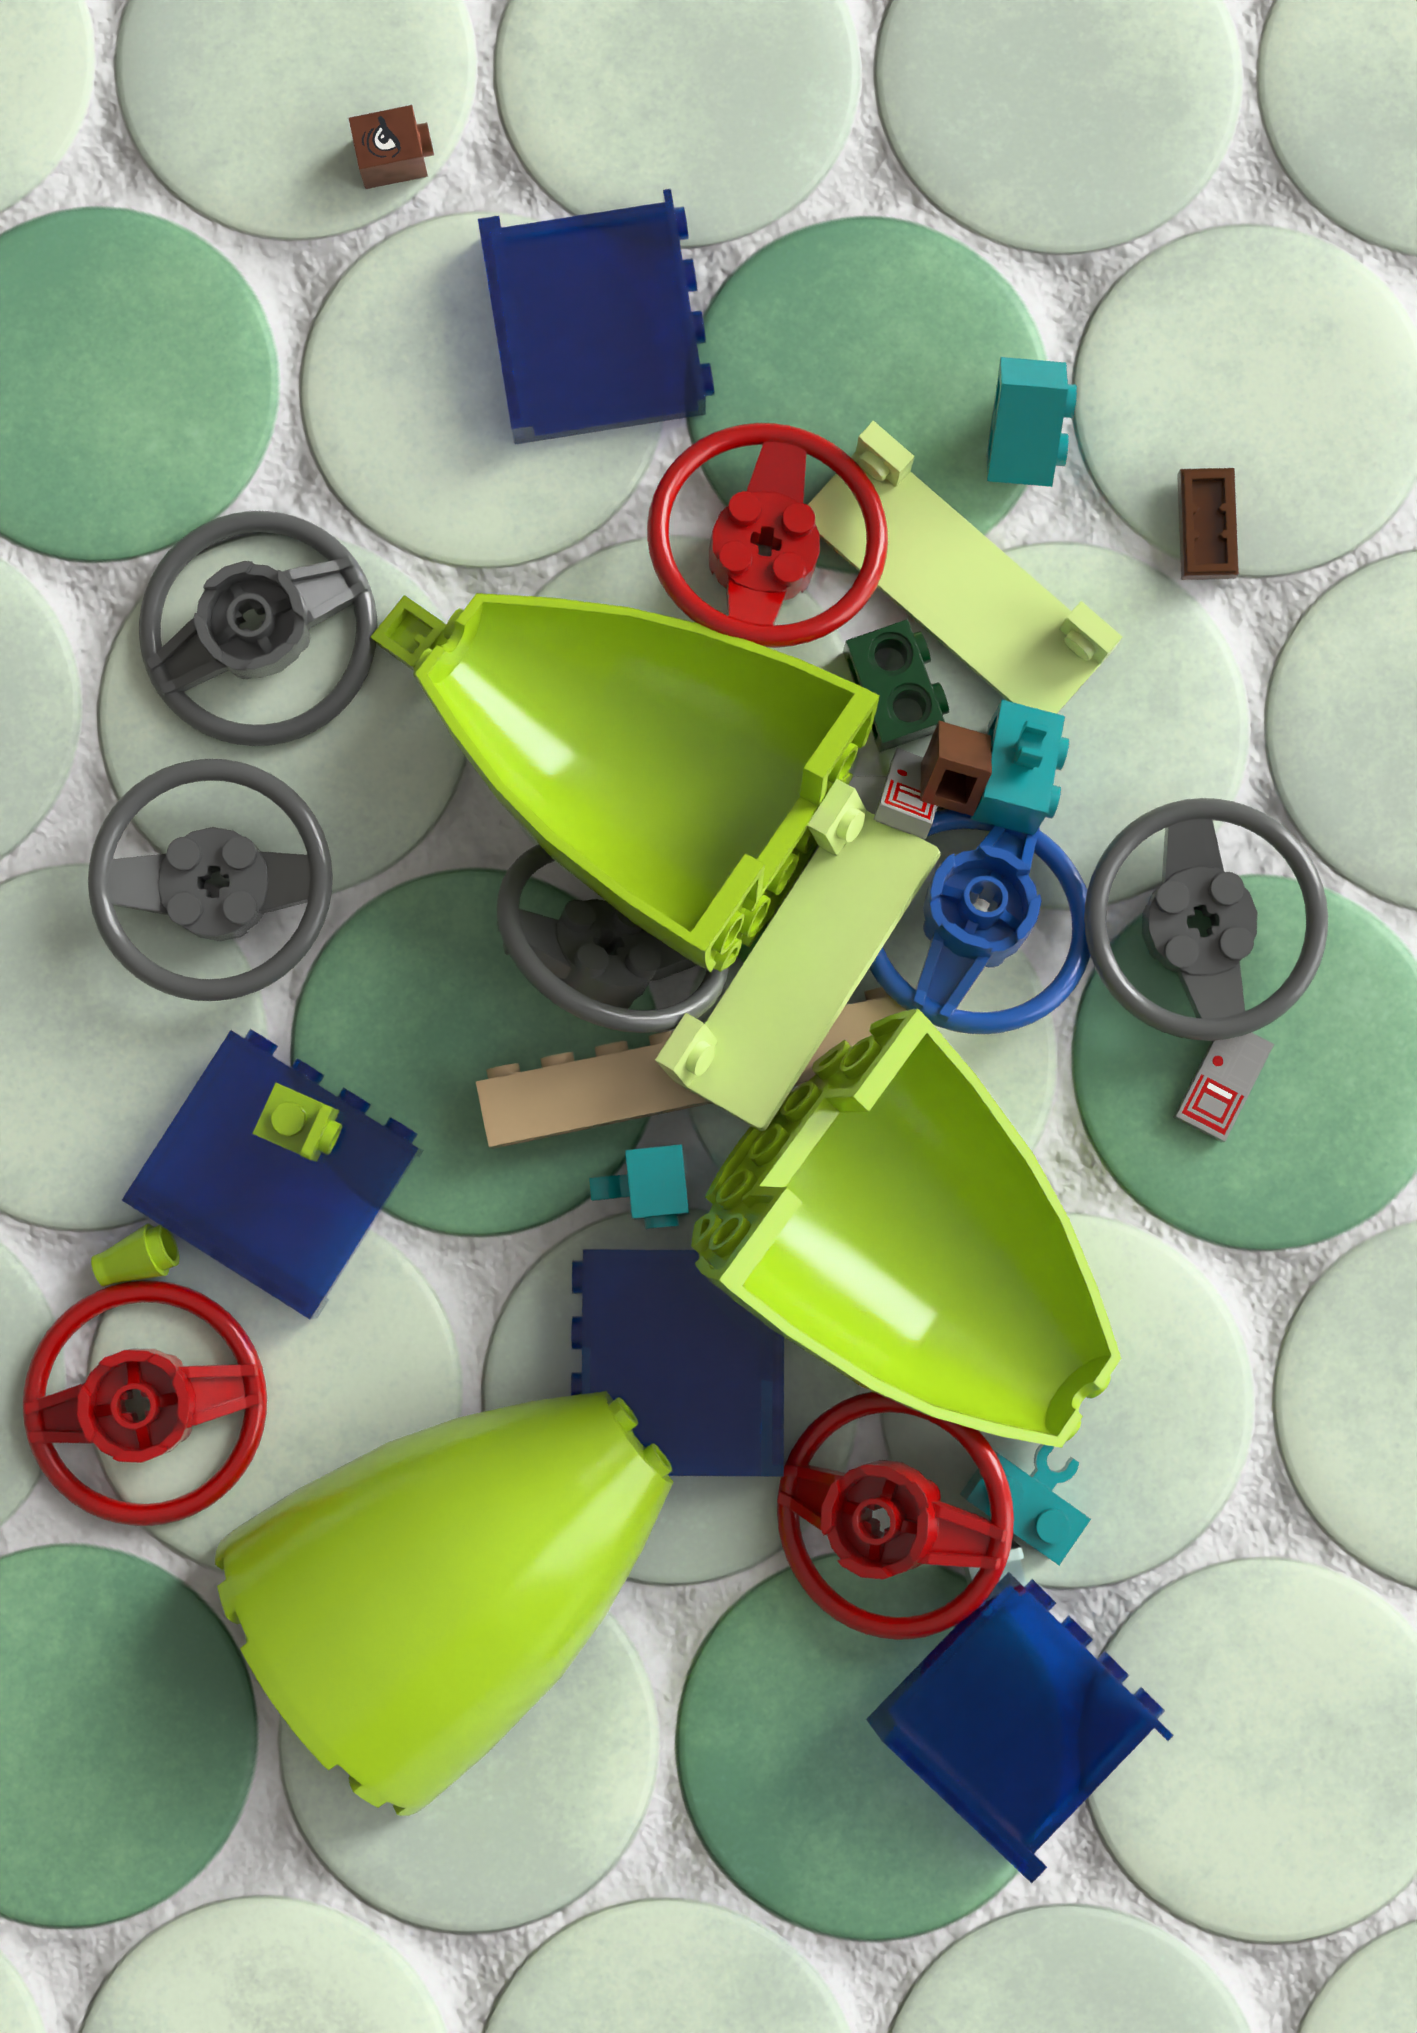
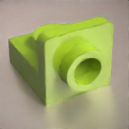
(409, 632)
(298, 1123)

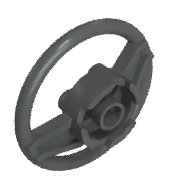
(292, 605)
(176, 881)
(1197, 881)
(594, 957)

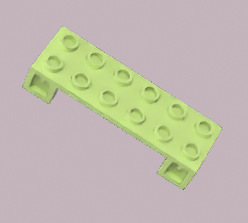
(964, 584)
(802, 963)

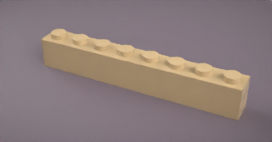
(620, 1083)

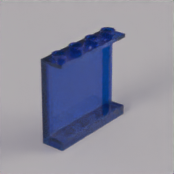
(596, 321)
(257, 1204)
(683, 1361)
(1015, 1720)

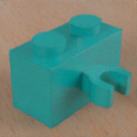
(1028, 421)
(1025, 756)
(653, 1184)
(1039, 1514)

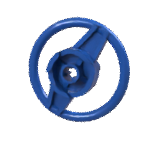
(971, 939)

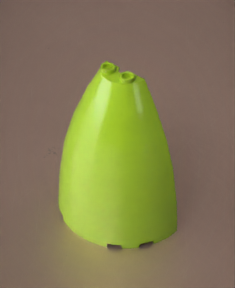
(650, 755)
(912, 1241)
(441, 1585)

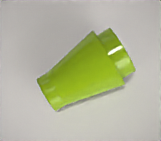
(138, 1256)

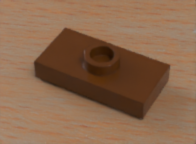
(1207, 523)

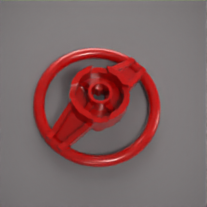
(770, 516)
(177, 1398)
(919, 1529)

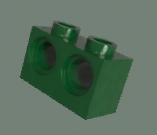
(906, 682)

